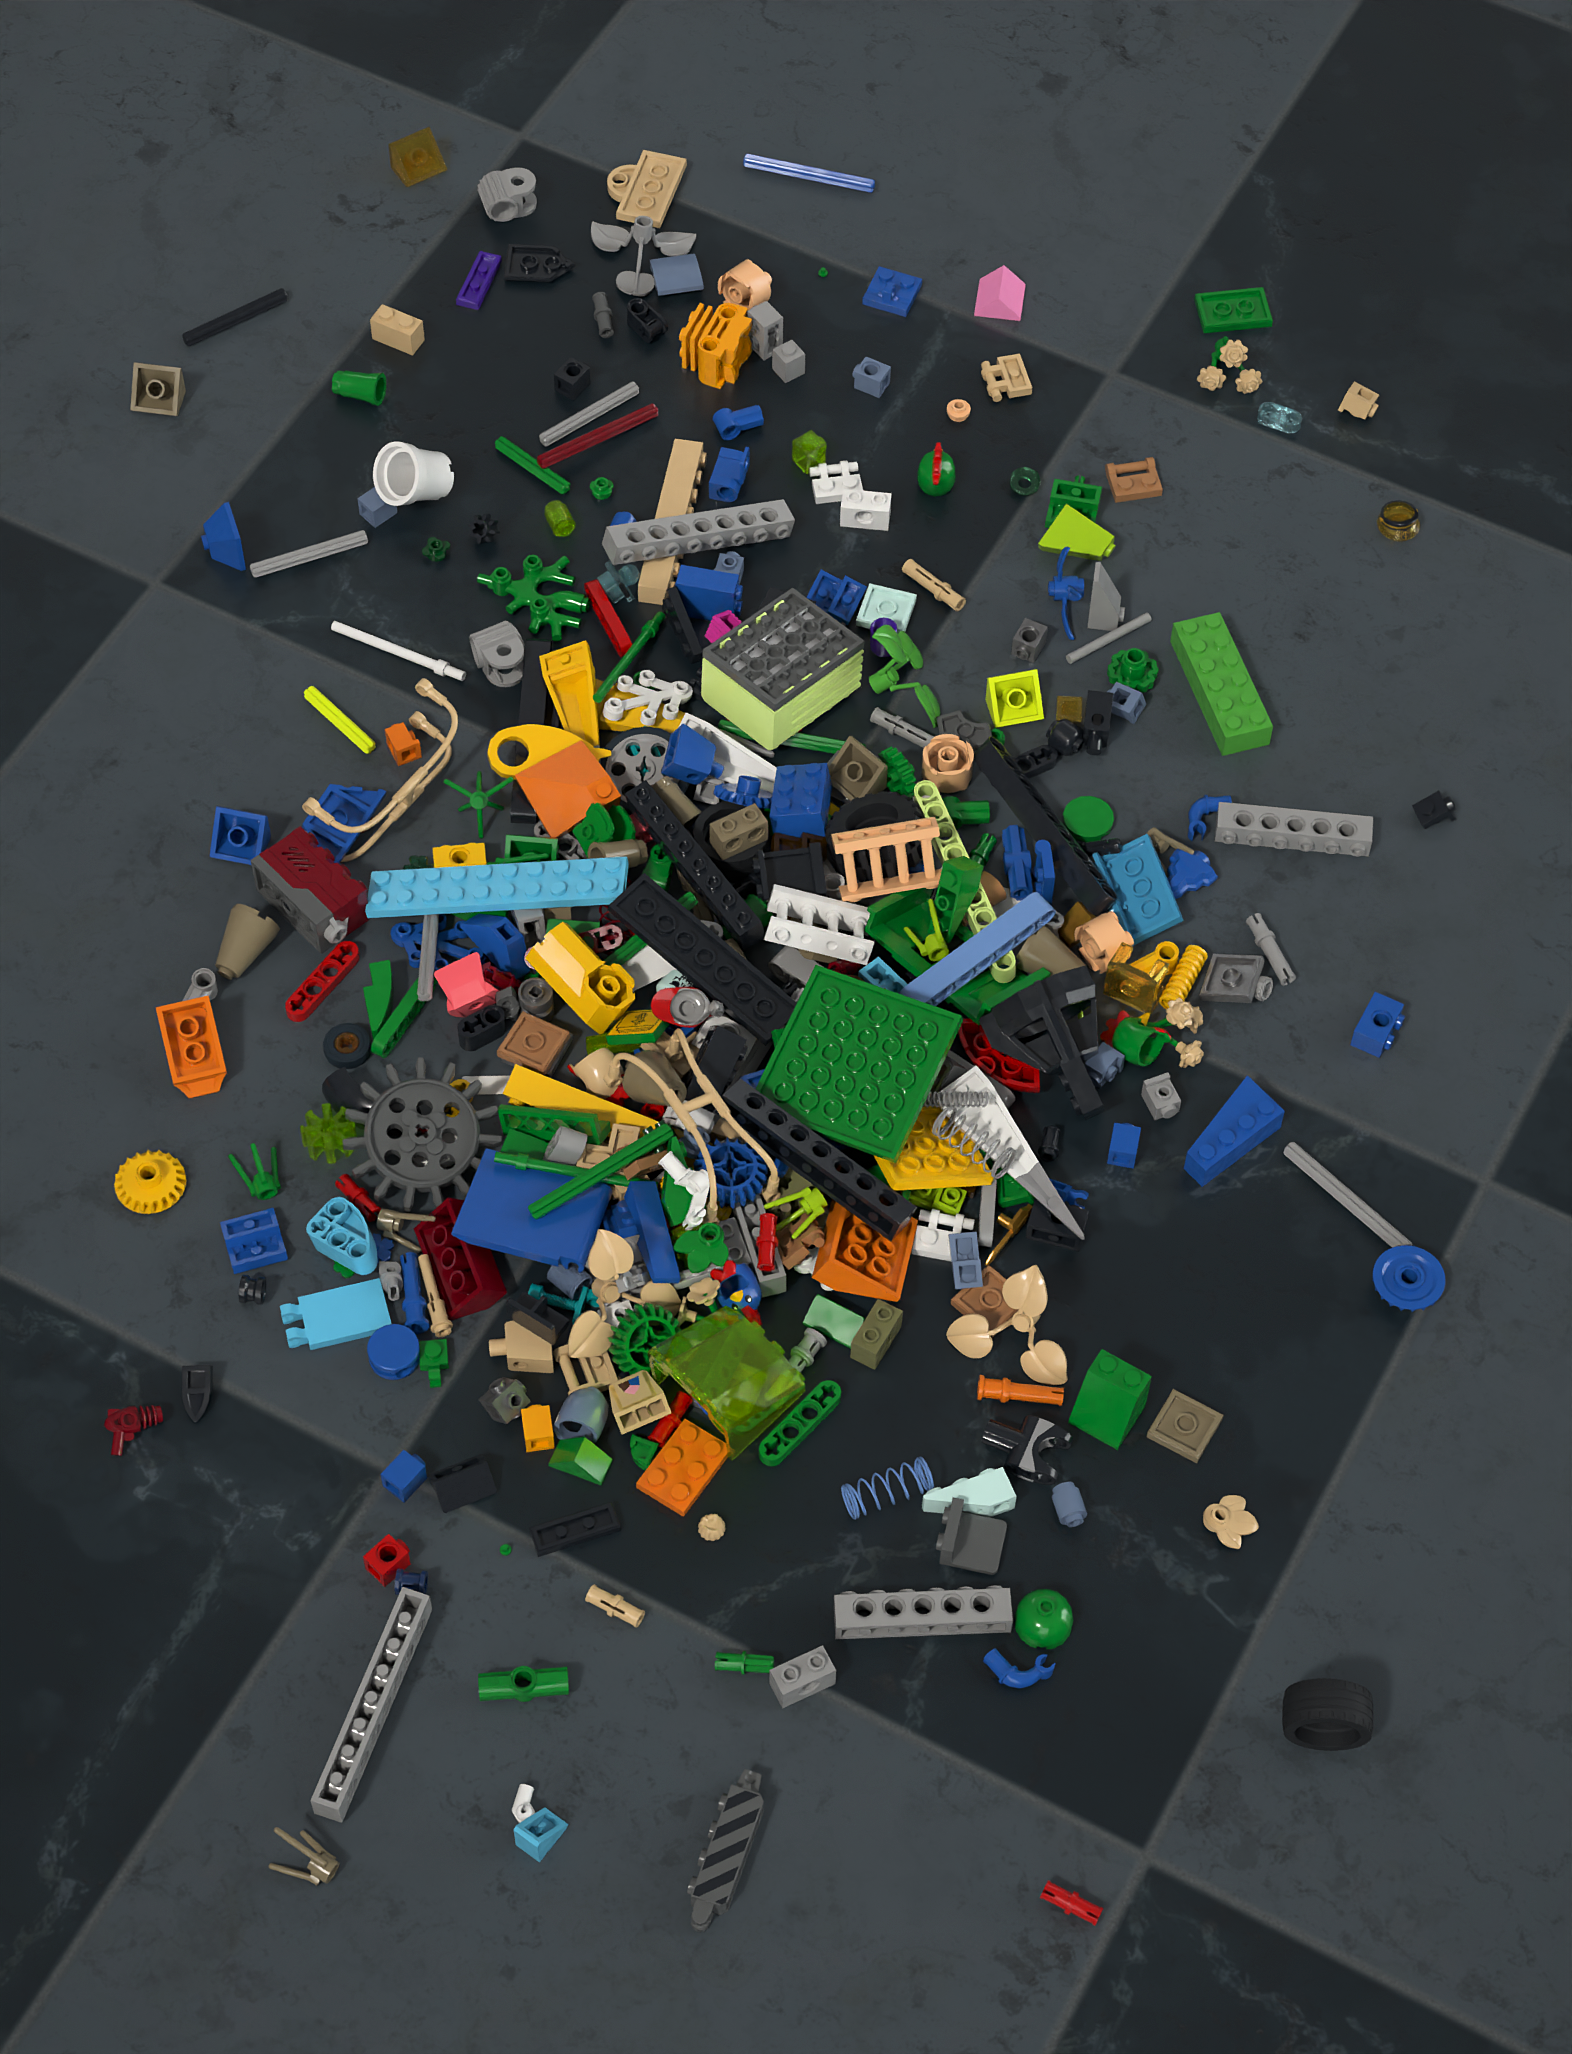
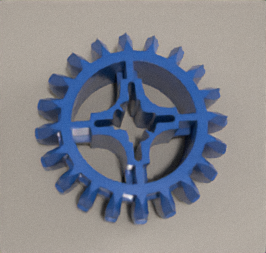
(745, 1167)

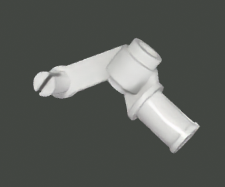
(696, 1184)

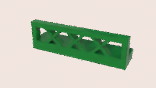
(545, 1122)

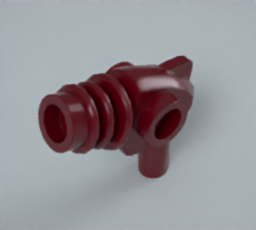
(128, 1421)

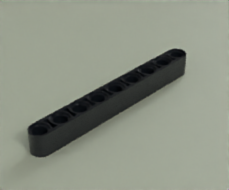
(532, 711)
(1045, 825)

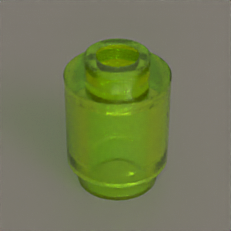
(559, 518)

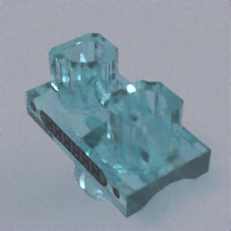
(617, 583)

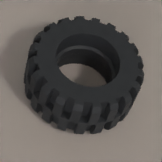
(871, 812)

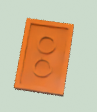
(683, 1467)

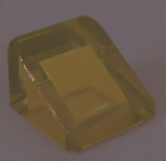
(1069, 708)

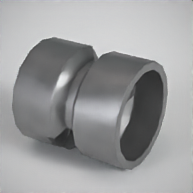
(536, 998)

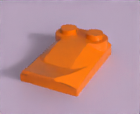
(192, 1046)

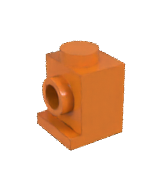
(402, 744)

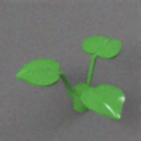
(902, 650)

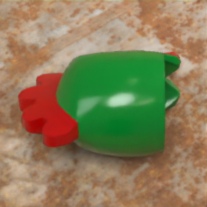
(936, 472)
(1132, 1038)

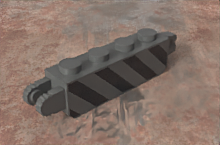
(727, 1851)

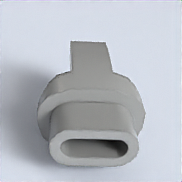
(391, 1279)

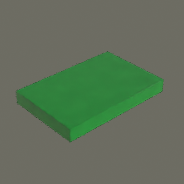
(1233, 310)

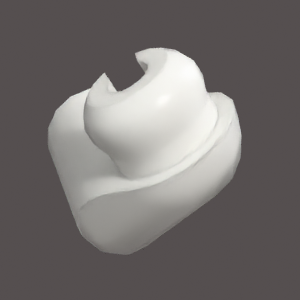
(522, 1808)

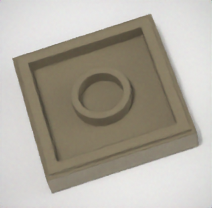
(1184, 1426)

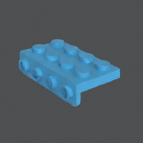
(1143, 892)

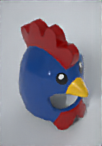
(739, 1291)

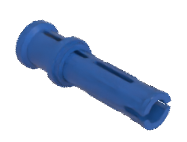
(413, 1304)

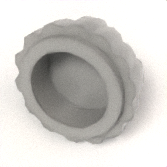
(1263, 988)

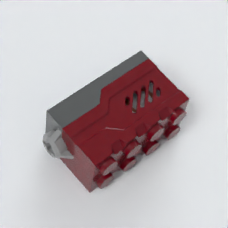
(310, 889)

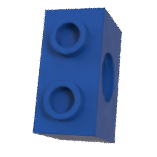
(1381, 1012)

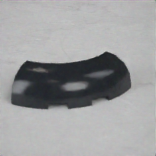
(343, 1091)

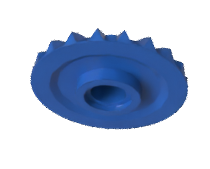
(745, 792)
(1413, 1265)

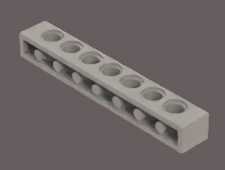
(697, 532)
(371, 1705)

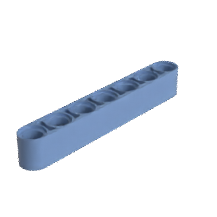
(981, 950)

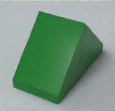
(581, 1459)

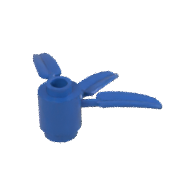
(1064, 589)

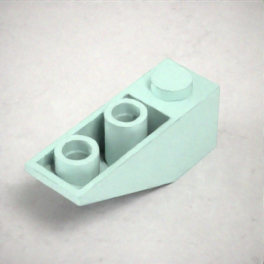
(982, 1495)

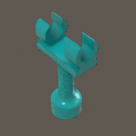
(578, 1306)

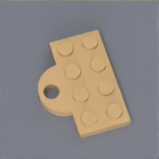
(646, 186)

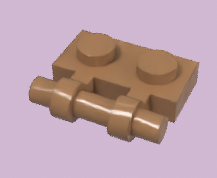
(795, 1250)

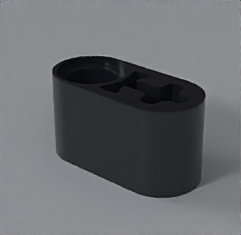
(476, 1030)

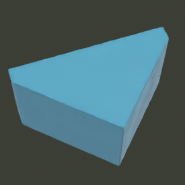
(539, 1833)

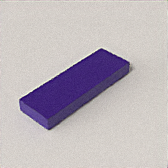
(478, 280)

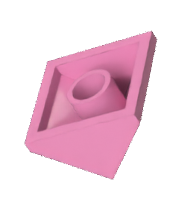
(1000, 295)

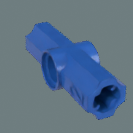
(1017, 862)

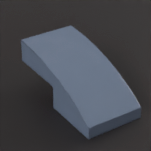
(965, 1260)

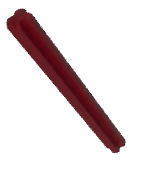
(597, 435)

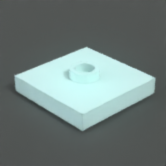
(886, 603)

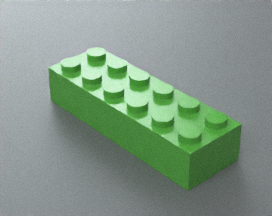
(1221, 684)

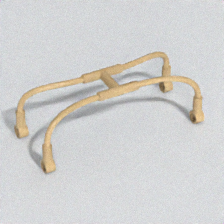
(411, 789)
(674, 1054)

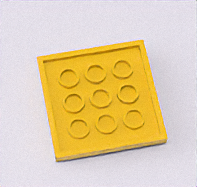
(931, 1162)

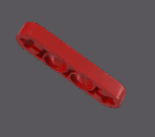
(608, 617)
(318, 979)

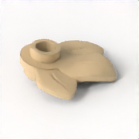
(1233, 1521)

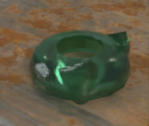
(1025, 473)

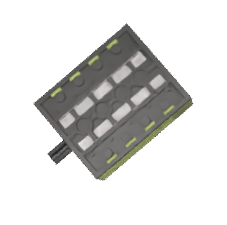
(781, 669)

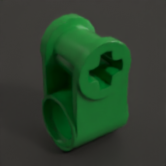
(659, 868)

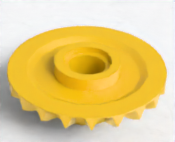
(152, 1194)

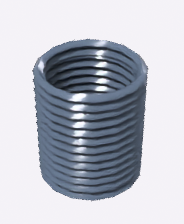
(569, 1280)

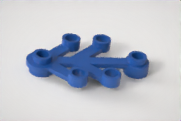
(406, 935)

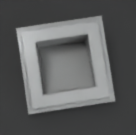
(705, 790)

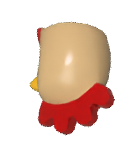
(592, 1071)

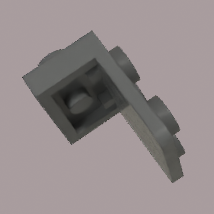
(970, 1540)

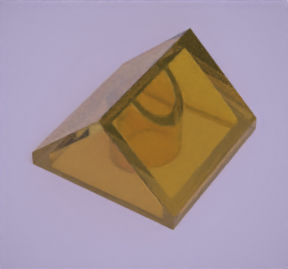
(416, 157)

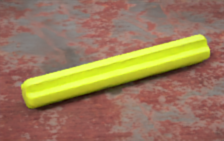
(339, 719)

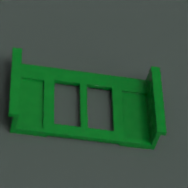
(913, 911)

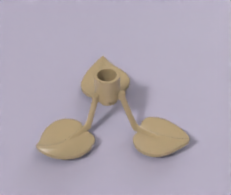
(606, 1259)
(1028, 1294)

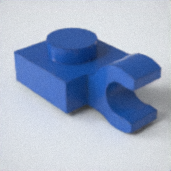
(1069, 1194)

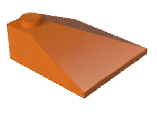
(565, 788)

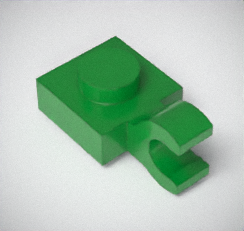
(433, 1358)

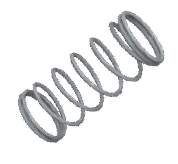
(1000, 1160)

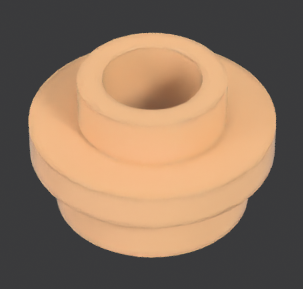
(958, 410)

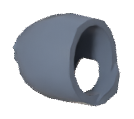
(584, 1407)

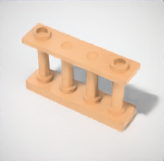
(872, 840)

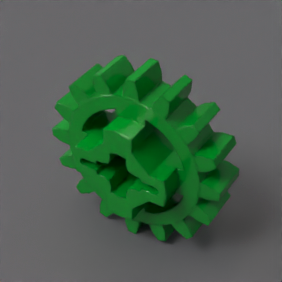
(899, 773)

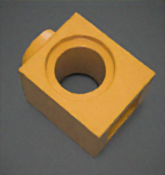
(537, 1428)

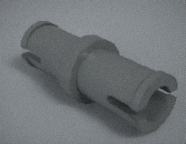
(603, 314)

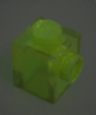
(808, 451)

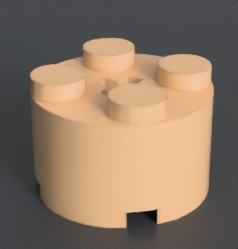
(745, 285)
(948, 763)
(1101, 940)

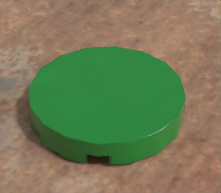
(1088, 818)

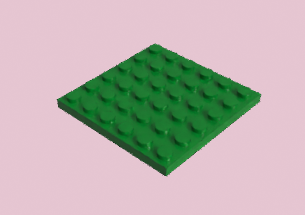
(858, 1062)

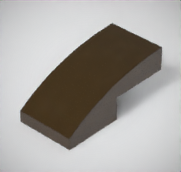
(785, 842)

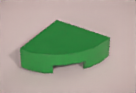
(643, 1451)

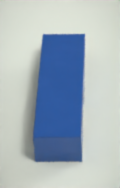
(654, 1238)

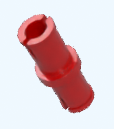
(358, 1197)
(767, 1242)
(670, 1422)
(1071, 1903)

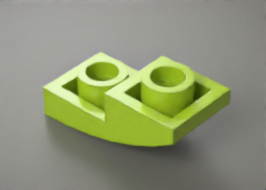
(943, 1199)

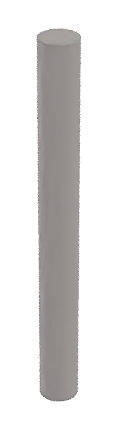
(1108, 638)

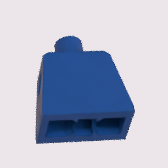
(690, 757)

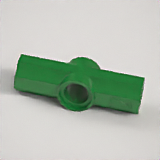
(966, 811)
(504, 1684)

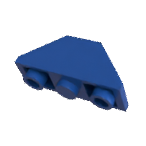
(499, 942)

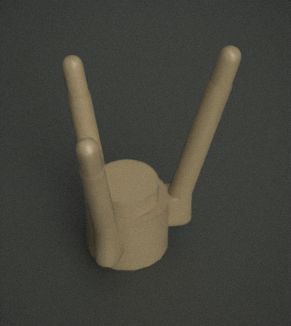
(1162, 842)
(393, 1221)
(322, 1864)

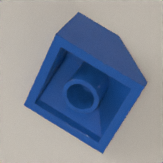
(223, 538)

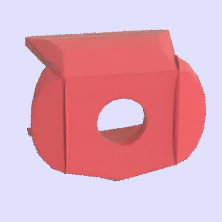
(465, 986)

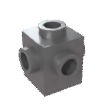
(505, 1399)

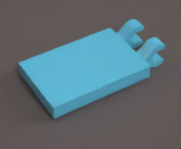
(337, 1315)

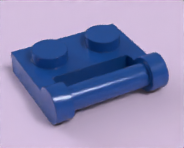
(1044, 871)

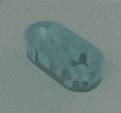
(1279, 417)

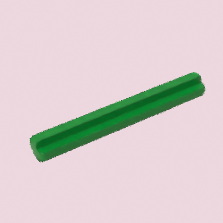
(530, 464)

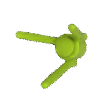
(934, 944)
(812, 1202)

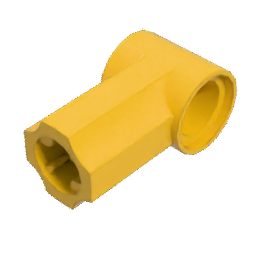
(1164, 949)

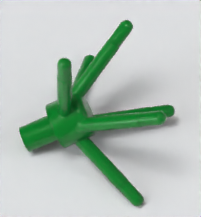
(479, 798)

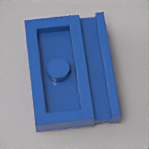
(620, 1220)

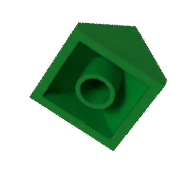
(528, 845)

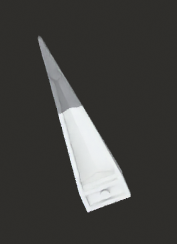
(1001, 1126)

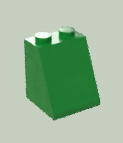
(1110, 1399)

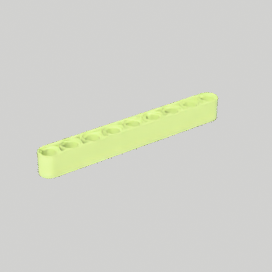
(954, 848)

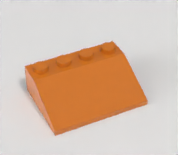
(860, 1258)

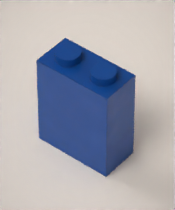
(708, 592)

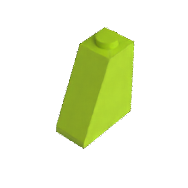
(1080, 534)

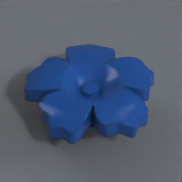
(383, 1247)

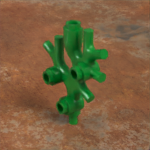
(541, 606)

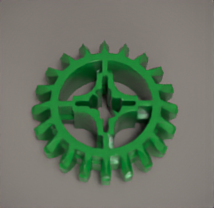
(633, 1333)

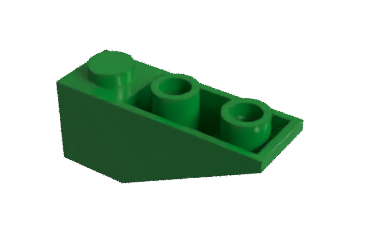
(955, 892)
(675, 1198)

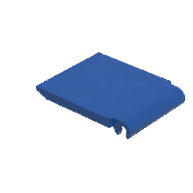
(499, 1218)

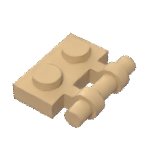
(1013, 377)

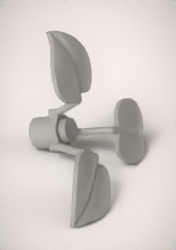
(612, 237)

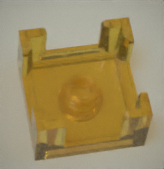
(1132, 985)

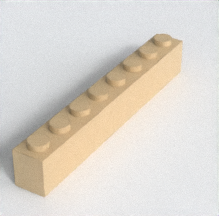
(675, 499)

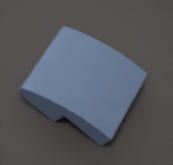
(676, 274)

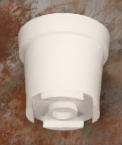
(411, 474)

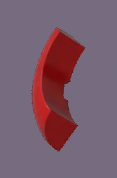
(1003, 1069)

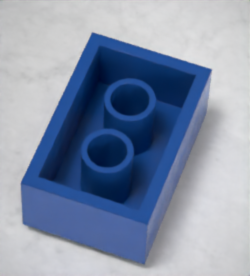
(801, 799)

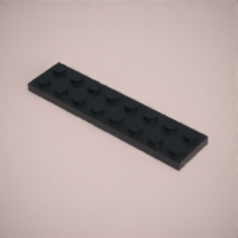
(703, 958)

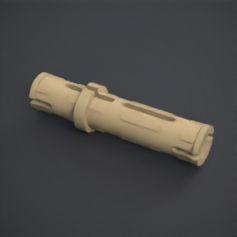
(941, 590)

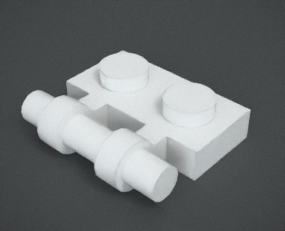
(831, 488)
(933, 1241)

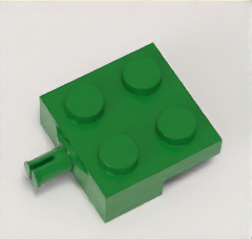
(1080, 496)

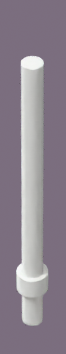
(440, 667)

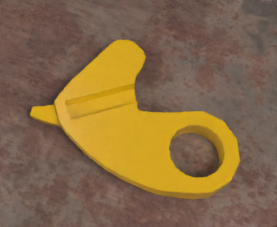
(540, 742)

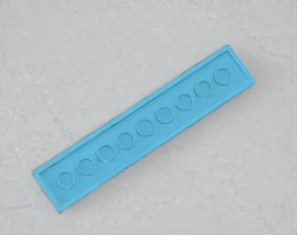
(496, 887)

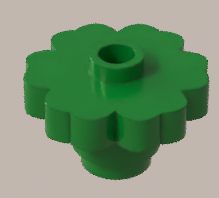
(1133, 669)

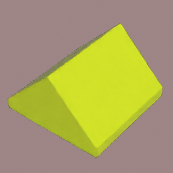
(1014, 698)

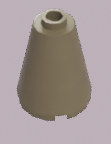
(243, 940)
(1046, 951)
(643, 1088)

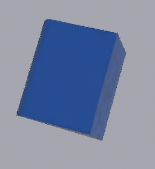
(239, 835)

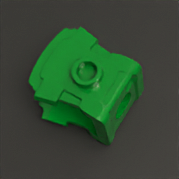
(604, 826)

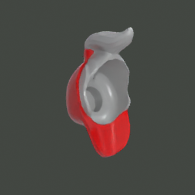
(684, 1006)

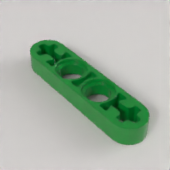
(398, 1022)
(803, 1425)

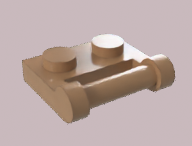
(1134, 486)

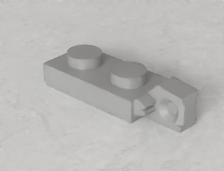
(633, 1279)

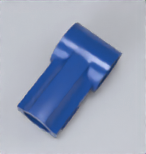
(732, 423)

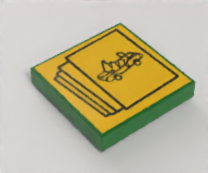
(636, 1028)

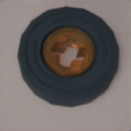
(347, 1034)

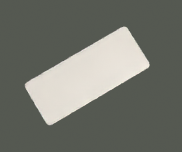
(490, 1084)

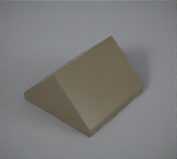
(157, 389)
(857, 771)

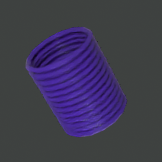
(876, 647)

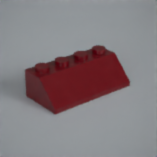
(462, 1271)

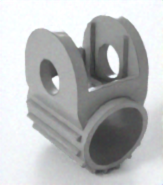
(503, 198)
(499, 649)

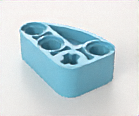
(344, 1236)

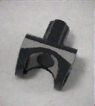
(1025, 1446)

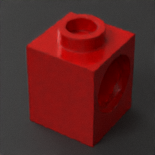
(386, 1571)

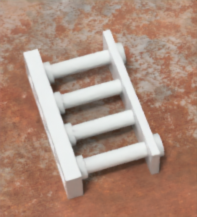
(819, 910)

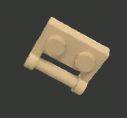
(597, 1370)

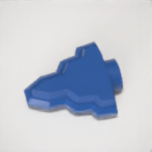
(1189, 872)

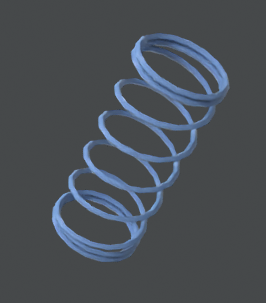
(847, 1489)

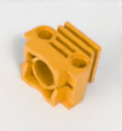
(716, 343)

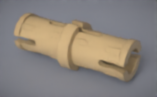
(615, 1605)

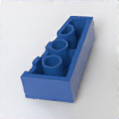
(1233, 1132)

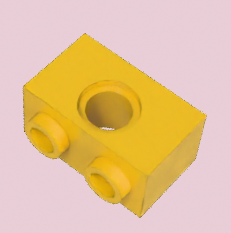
(466, 855)

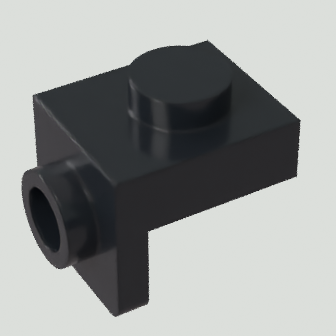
(1434, 809)

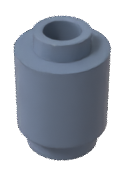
(1069, 1504)

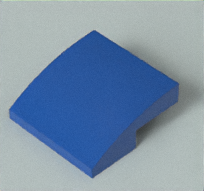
(836, 596)
(253, 1240)

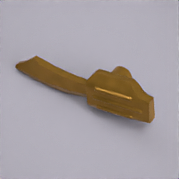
(1013, 1225)

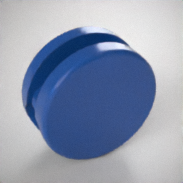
(393, 1351)

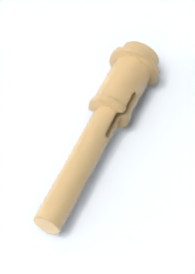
(440, 1323)

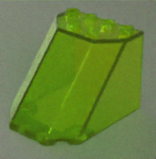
(730, 1370)

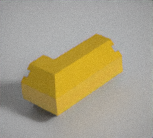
(582, 979)

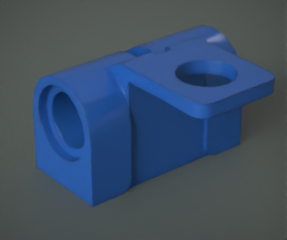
(729, 474)

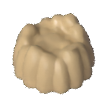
(711, 1527)

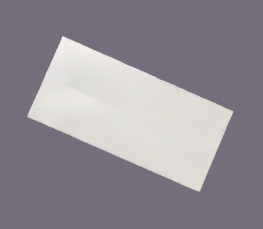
(646, 967)

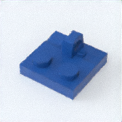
(892, 291)

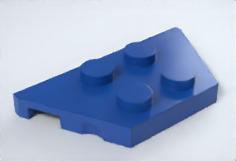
(349, 807)

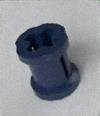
(411, 1580)

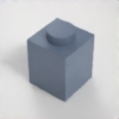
(374, 508)

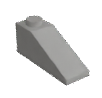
(1105, 602)

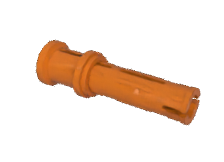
(1006, 1390)

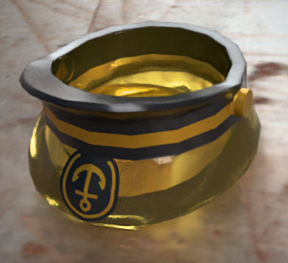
(1398, 521)

